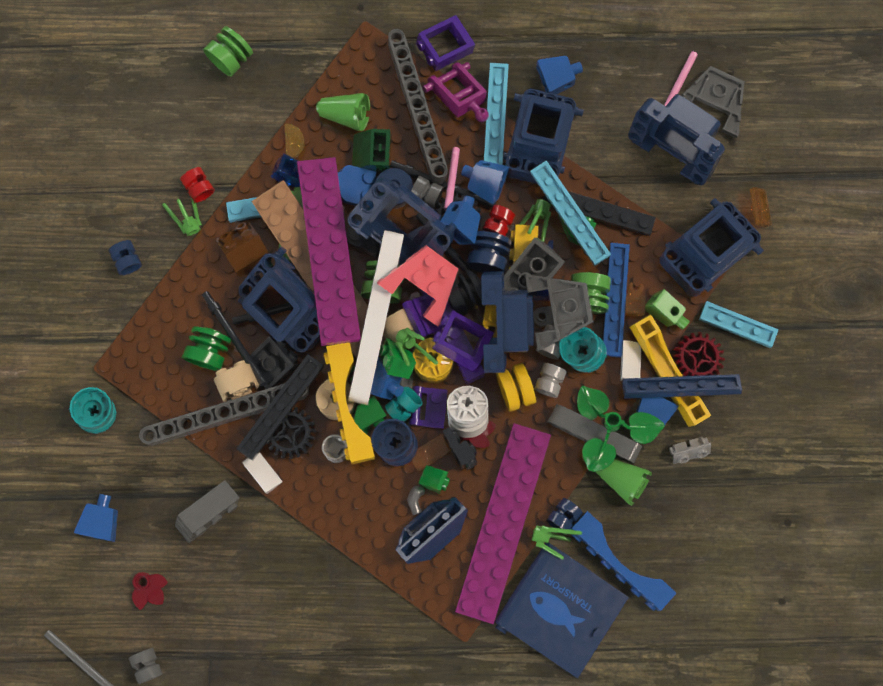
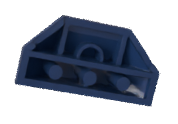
(431, 530)

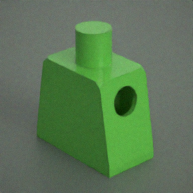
(666, 309)

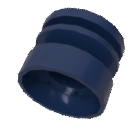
(489, 252)
(385, 438)

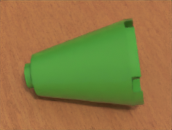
(346, 110)
(625, 479)

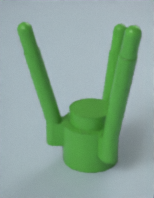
(539, 210)
(190, 225)
(406, 339)
(543, 534)

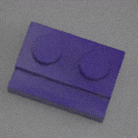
(415, 309)

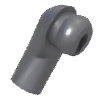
(413, 499)

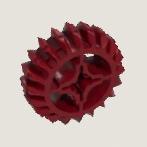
(690, 355)

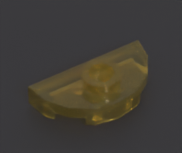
(294, 140)

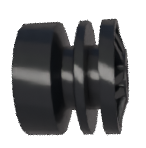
(465, 293)

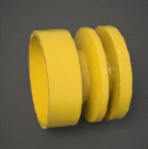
(428, 370)

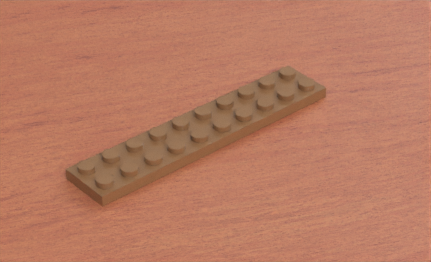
(287, 223)

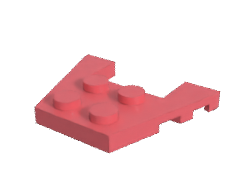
(430, 274)

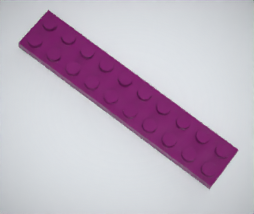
(328, 252)
(503, 524)

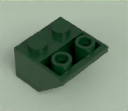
(372, 149)

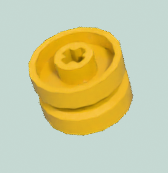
(516, 387)

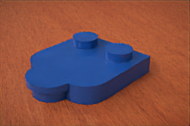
(355, 183)

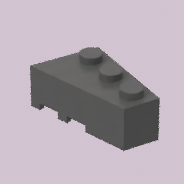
(206, 511)

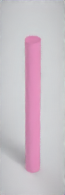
(678, 84)
(452, 177)

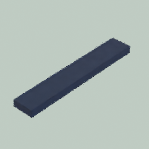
(681, 386)

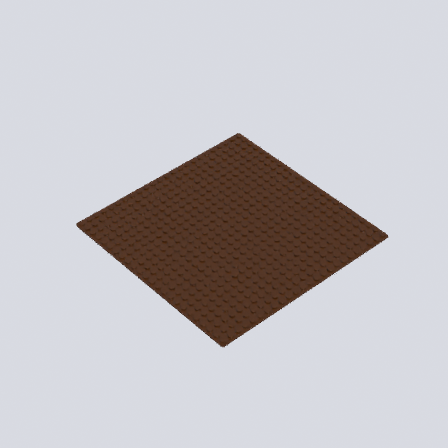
(366, 503)

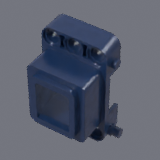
(682, 132)
(532, 150)
(375, 219)
(698, 260)
(301, 320)
(514, 321)

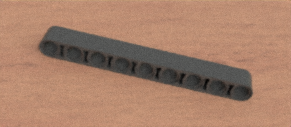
(417, 114)
(216, 419)

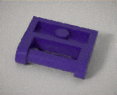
(434, 409)

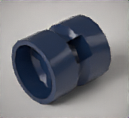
(125, 257)
(558, 520)

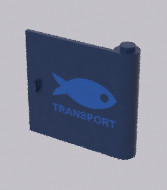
(560, 608)

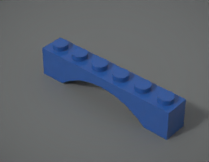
(654, 591)

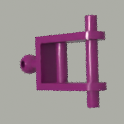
(452, 101)

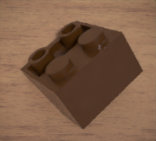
(242, 245)

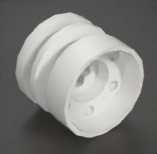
(467, 411)

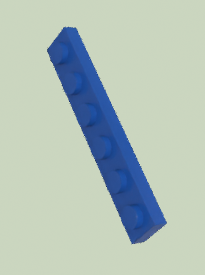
(615, 316)

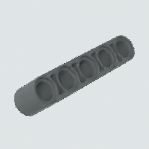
(587, 429)

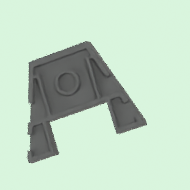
(722, 93)
(569, 307)

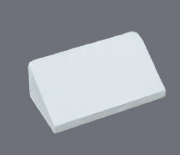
(630, 360)
(262, 473)

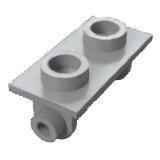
(699, 448)

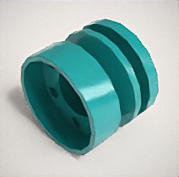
(573, 348)
(87, 401)

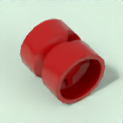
(196, 183)
(499, 220)

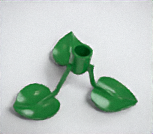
(599, 454)

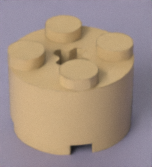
(395, 323)
(235, 381)
(325, 402)

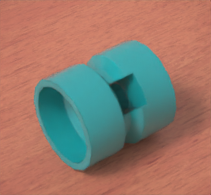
(403, 405)

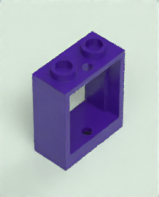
(459, 33)
(454, 353)

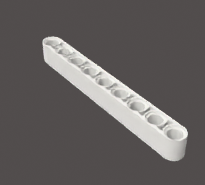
(375, 320)

